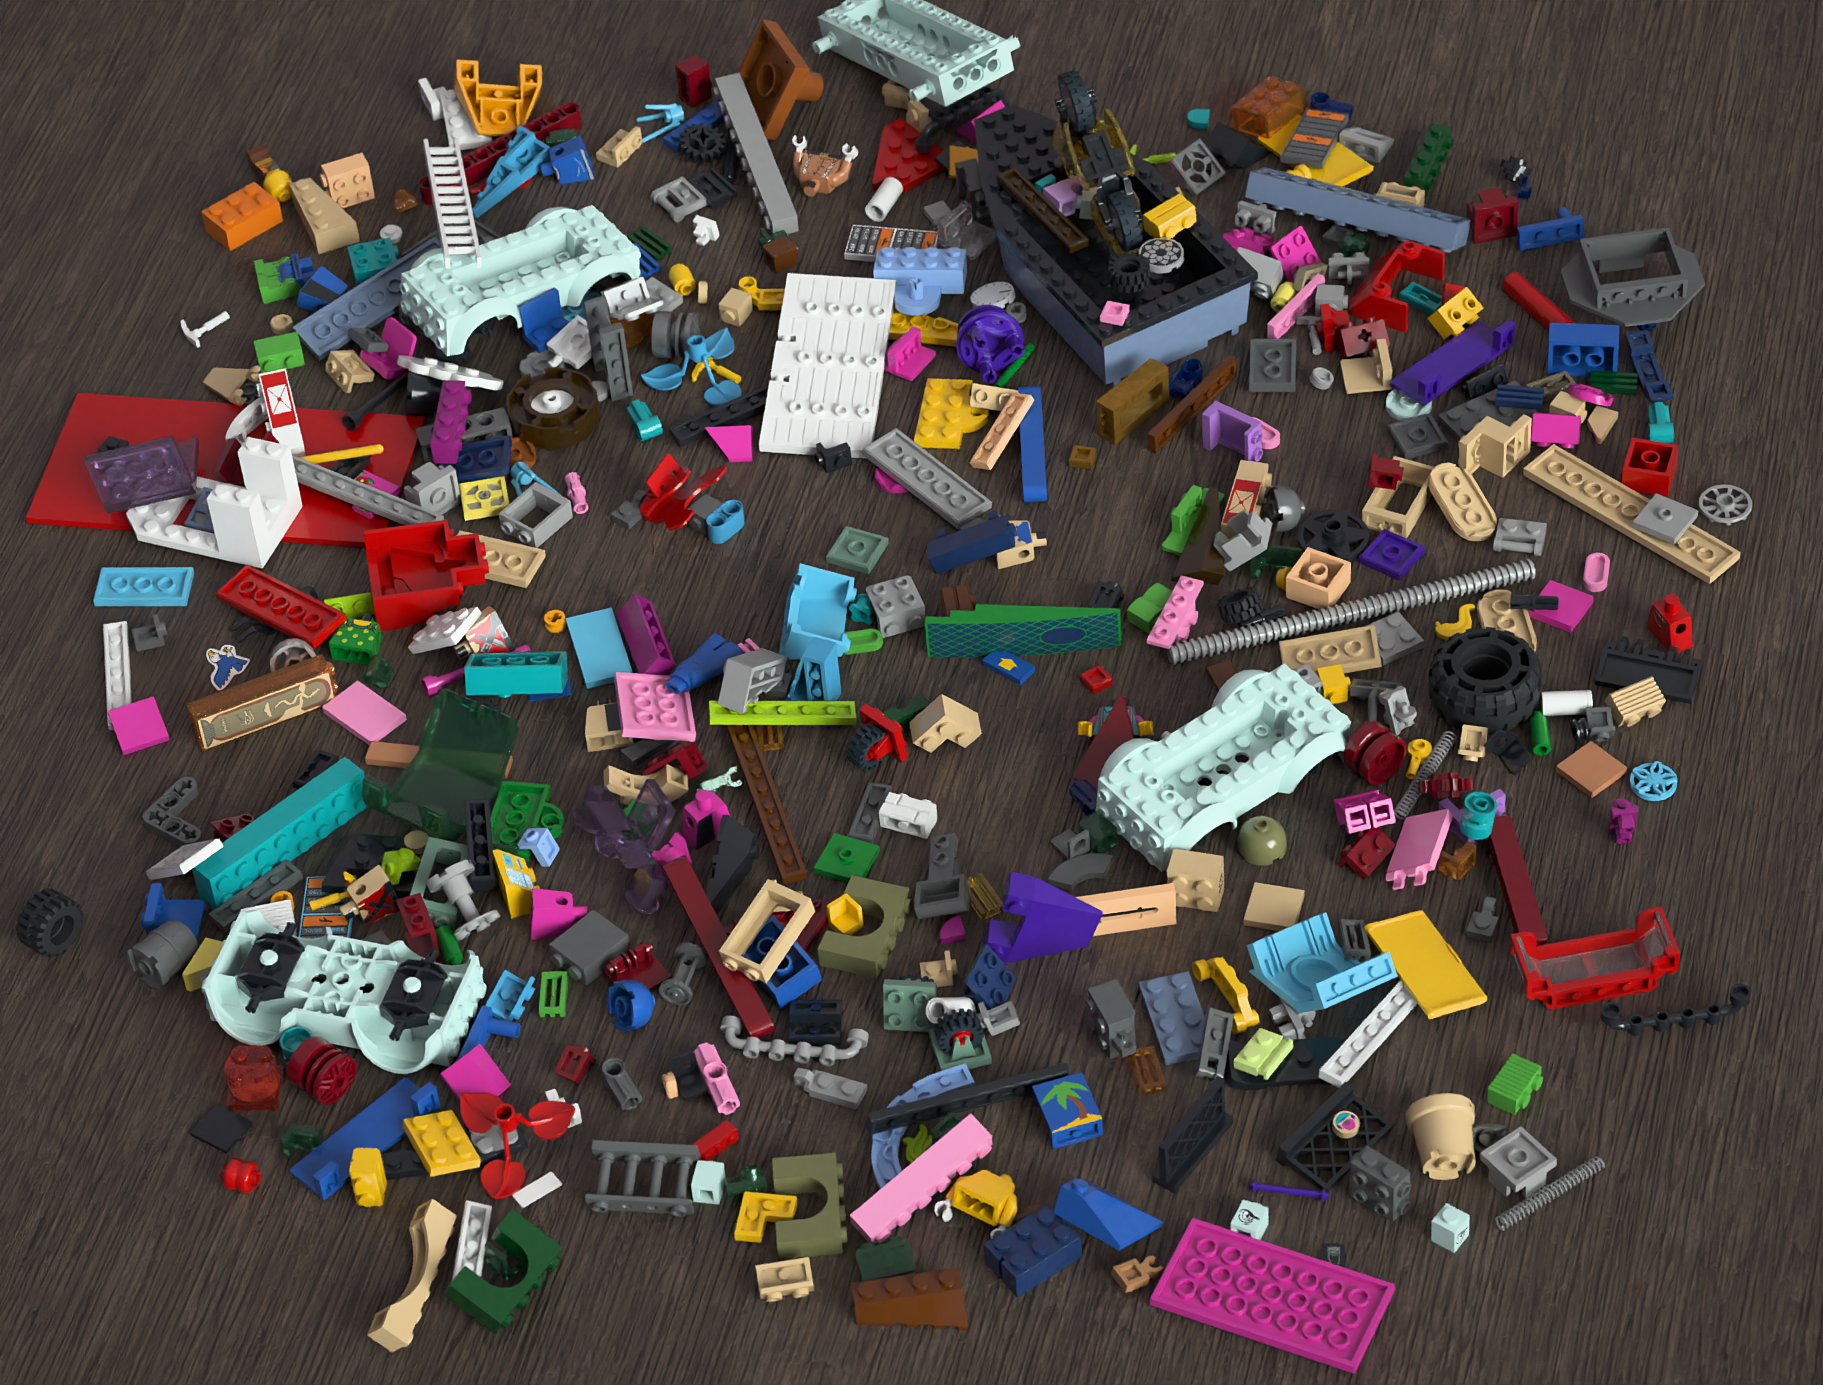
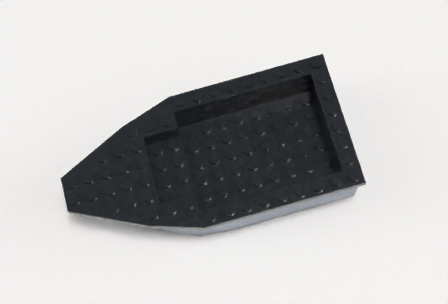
(1164, 319)

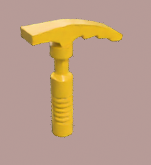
(719, 370)
(333, 898)

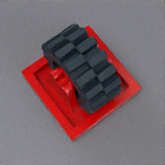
(876, 739)

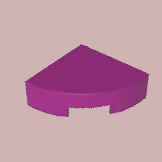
(952, 931)

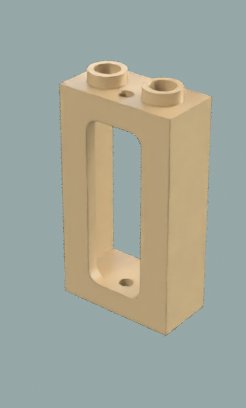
(1374, 511)
(753, 920)

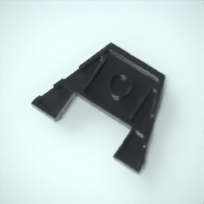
(362, 855)

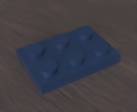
(483, 459)

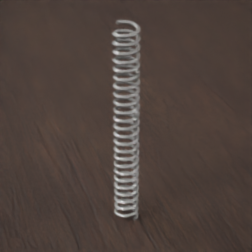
(1427, 773)
(1502, 1228)

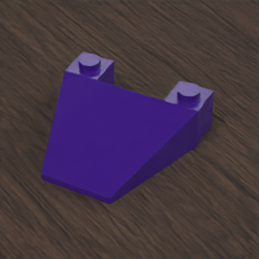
(1048, 924)

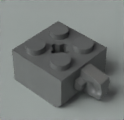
(1112, 1019)

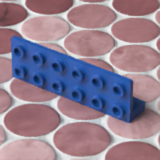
(375, 1127)

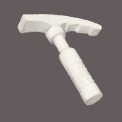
(193, 335)

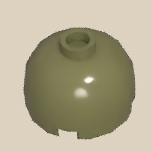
(1261, 840)

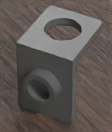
(1070, 844)

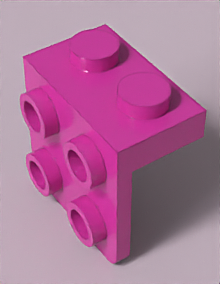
(1249, 240)
(400, 342)

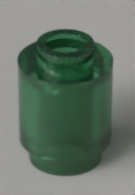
(559, 136)

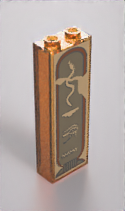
(262, 702)

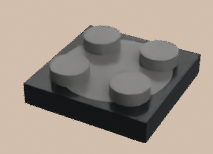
(491, 1146)

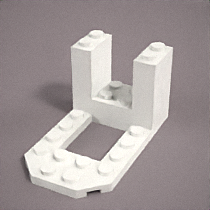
(244, 519)

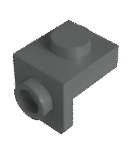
(150, 636)
(1600, 723)

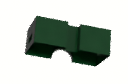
(905, 715)

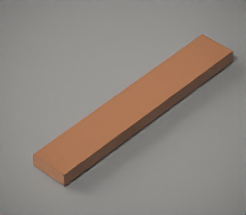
(399, 755)

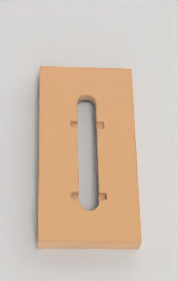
(1156, 896)

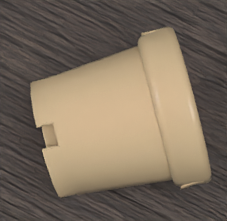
(1443, 1134)

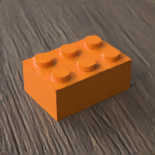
(242, 216)

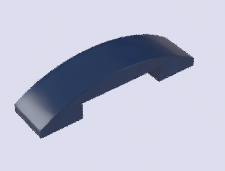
(1645, 364)

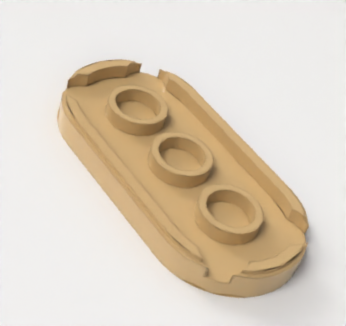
(1462, 502)
(1496, 613)

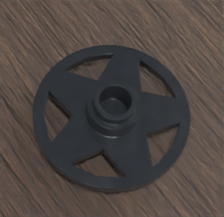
(1334, 533)

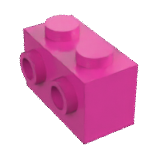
(1556, 428)

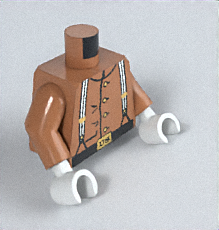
(820, 170)

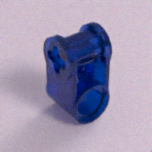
(1186, 378)

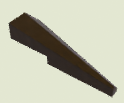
(1200, 557)

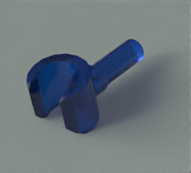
(1524, 190)

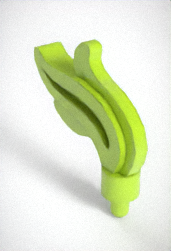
(918, 1145)

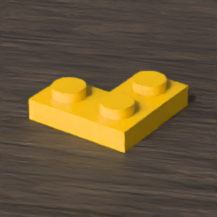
(759, 1209)

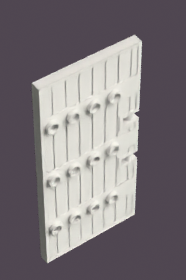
(828, 364)

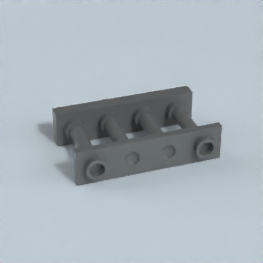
(608, 348)
(633, 1154)

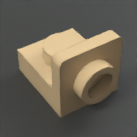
(940, 971)

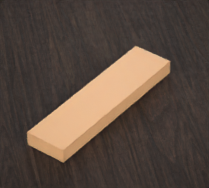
(1001, 431)

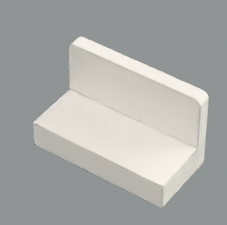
(431, 98)

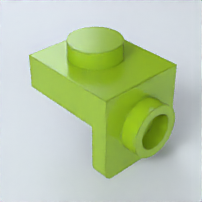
(399, 861)

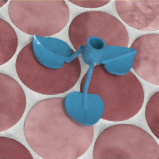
(699, 349)

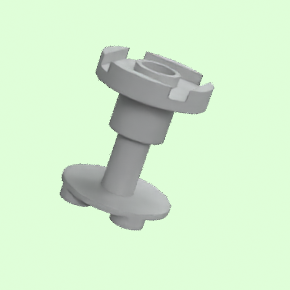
(458, 891)

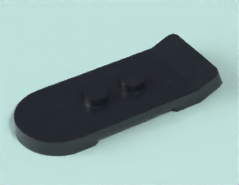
(1297, 1068)

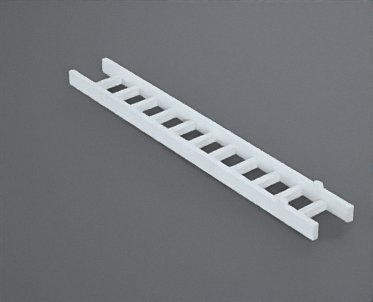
(437, 200)

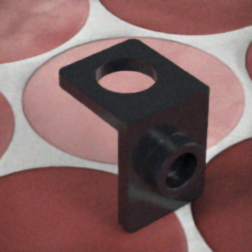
(1510, 750)
(689, 1077)

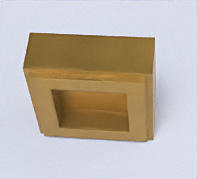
(1082, 457)

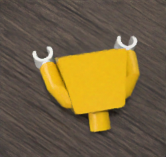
(984, 1197)

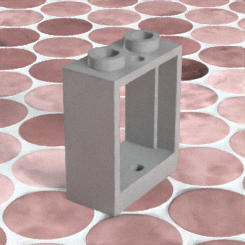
(544, 498)

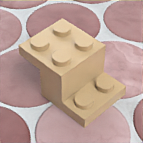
(1495, 445)

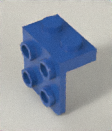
(162, 910)

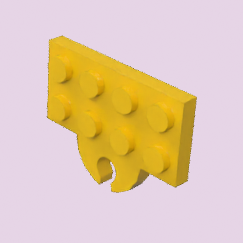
(947, 414)

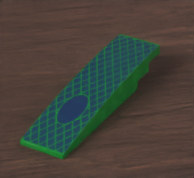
(1022, 630)

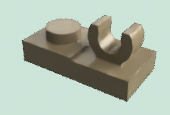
(1307, 273)

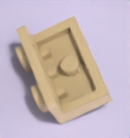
(784, 1279)

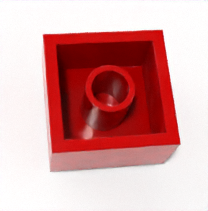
(1650, 466)

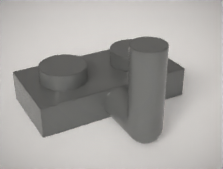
(1369, 691)

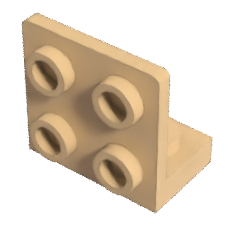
(1368, 373)

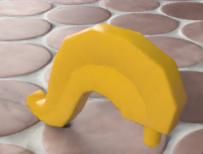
(1446, 630)

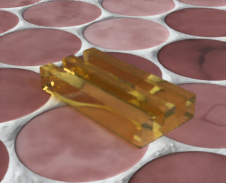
(980, 879)

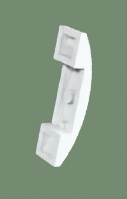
(246, 421)

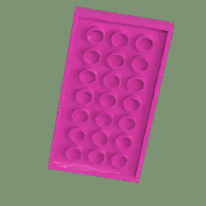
(1273, 1295)

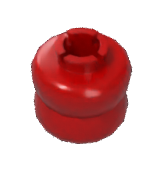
(240, 1175)

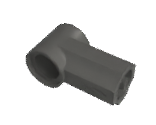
(620, 1084)

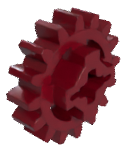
(1445, 785)

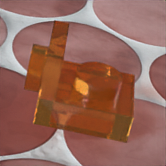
(1458, 864)

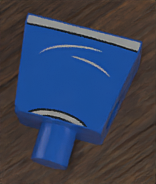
(569, 162)

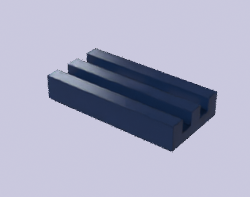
(1519, 397)

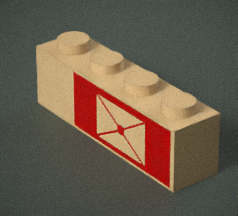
(1246, 492)

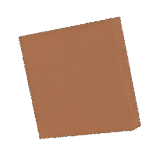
(1591, 769)

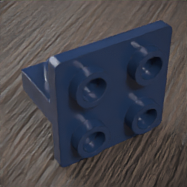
(988, 979)

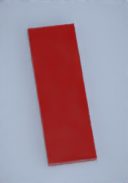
(280, 606)

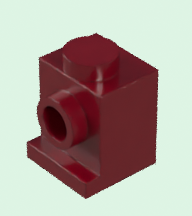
(1384, 472)

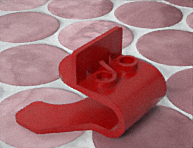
(663, 499)

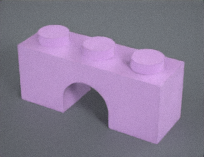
(1064, 195)

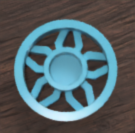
(1653, 781)

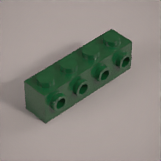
(1429, 157)

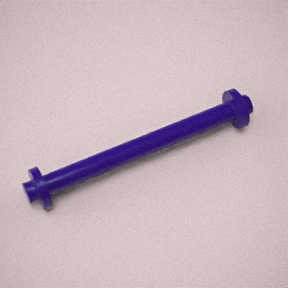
(1289, 1190)

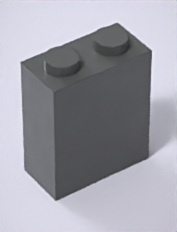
(588, 947)

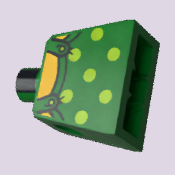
(356, 640)

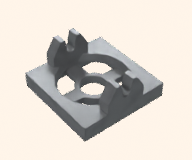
(1207, 161)

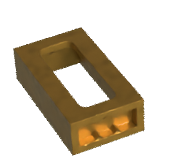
(1132, 401)

